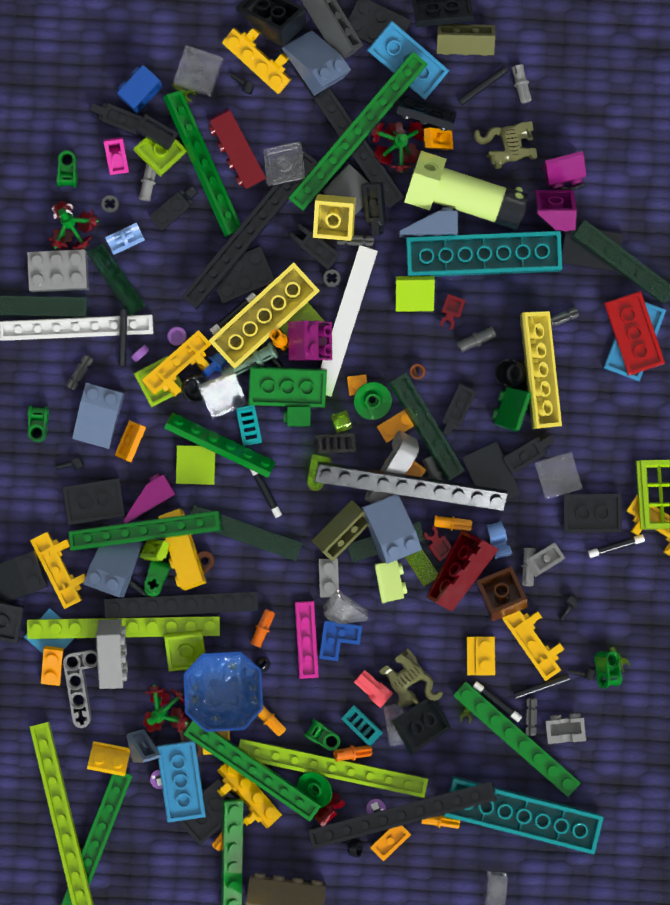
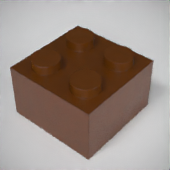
(502, 594)

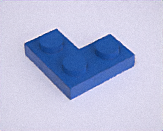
(336, 633)

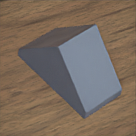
(141, 747)

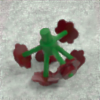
(397, 135)
(85, 222)
(155, 719)

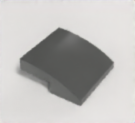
(349, 184)

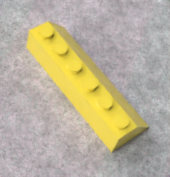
(263, 314)
(540, 369)

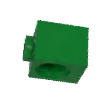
(298, 416)

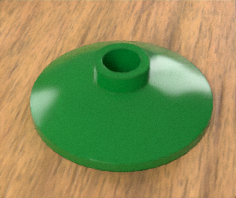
(375, 409)
(308, 783)

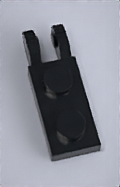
(315, 247)

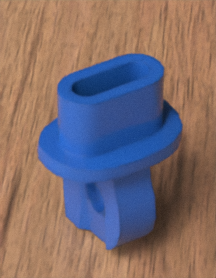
(216, 363)

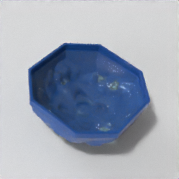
(223, 691)

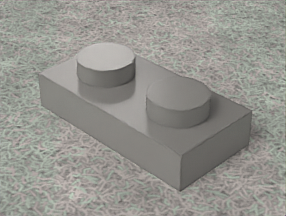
(545, 559)
(328, 577)

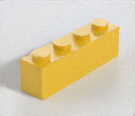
(184, 558)

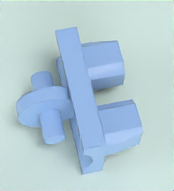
(125, 238)

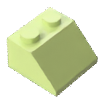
(390, 581)

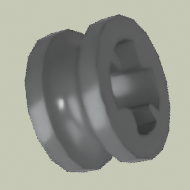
(110, 198)
(331, 272)

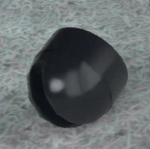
(259, 661)
(355, 849)

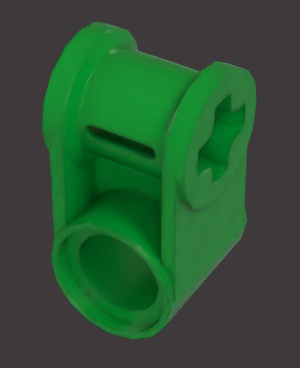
(67, 171)
(38, 421)
(156, 574)
(608, 667)
(321, 734)

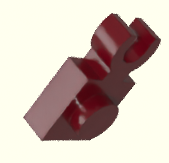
(452, 308)
(439, 545)
(328, 812)

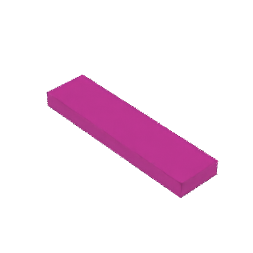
(306, 639)

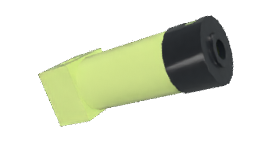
(464, 193)

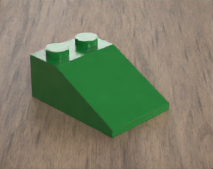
(511, 409)

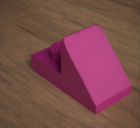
(116, 155)

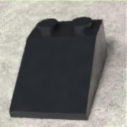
(274, 18)
(21, 577)

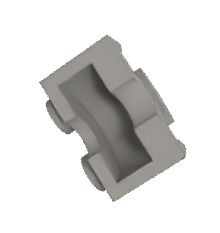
(565, 729)

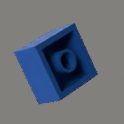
(139, 89)

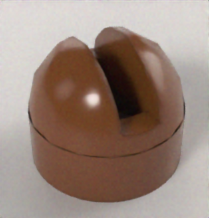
(414, 373)

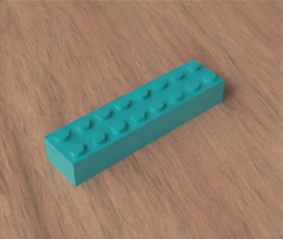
(484, 254)
(533, 818)

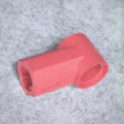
(377, 691)

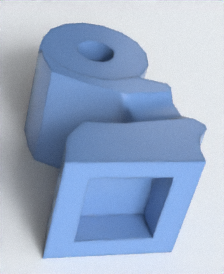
(498, 539)

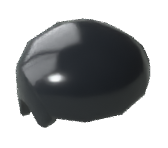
(510, 373)
(190, 387)

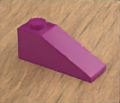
(152, 495)

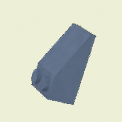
(316, 62)
(437, 224)
(97, 415)
(391, 529)
(113, 568)

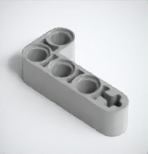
(399, 461)
(81, 689)

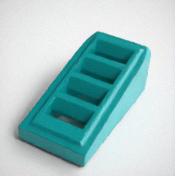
(240, 419)
(378, 732)

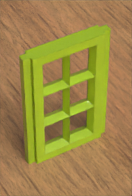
(643, 494)

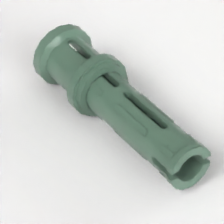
(257, 358)

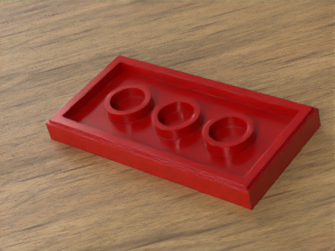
(634, 333)

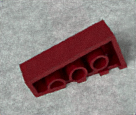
(236, 147)
(460, 570)

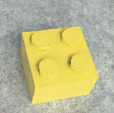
(334, 217)

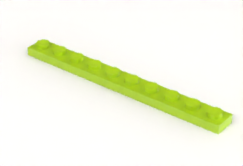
(134, 627)
(339, 770)
(61, 814)

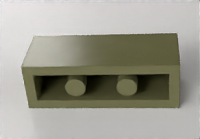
(465, 39)
(341, 531)

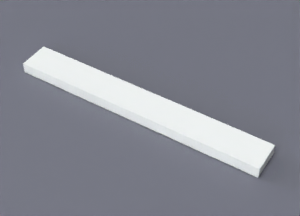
(348, 313)
(74, 327)

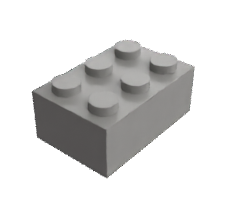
(58, 270)
(111, 653)

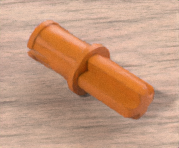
(262, 628)
(352, 753)

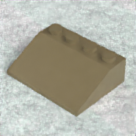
(282, 891)

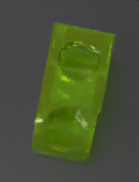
(341, 421)
(312, 471)

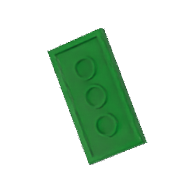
(287, 386)

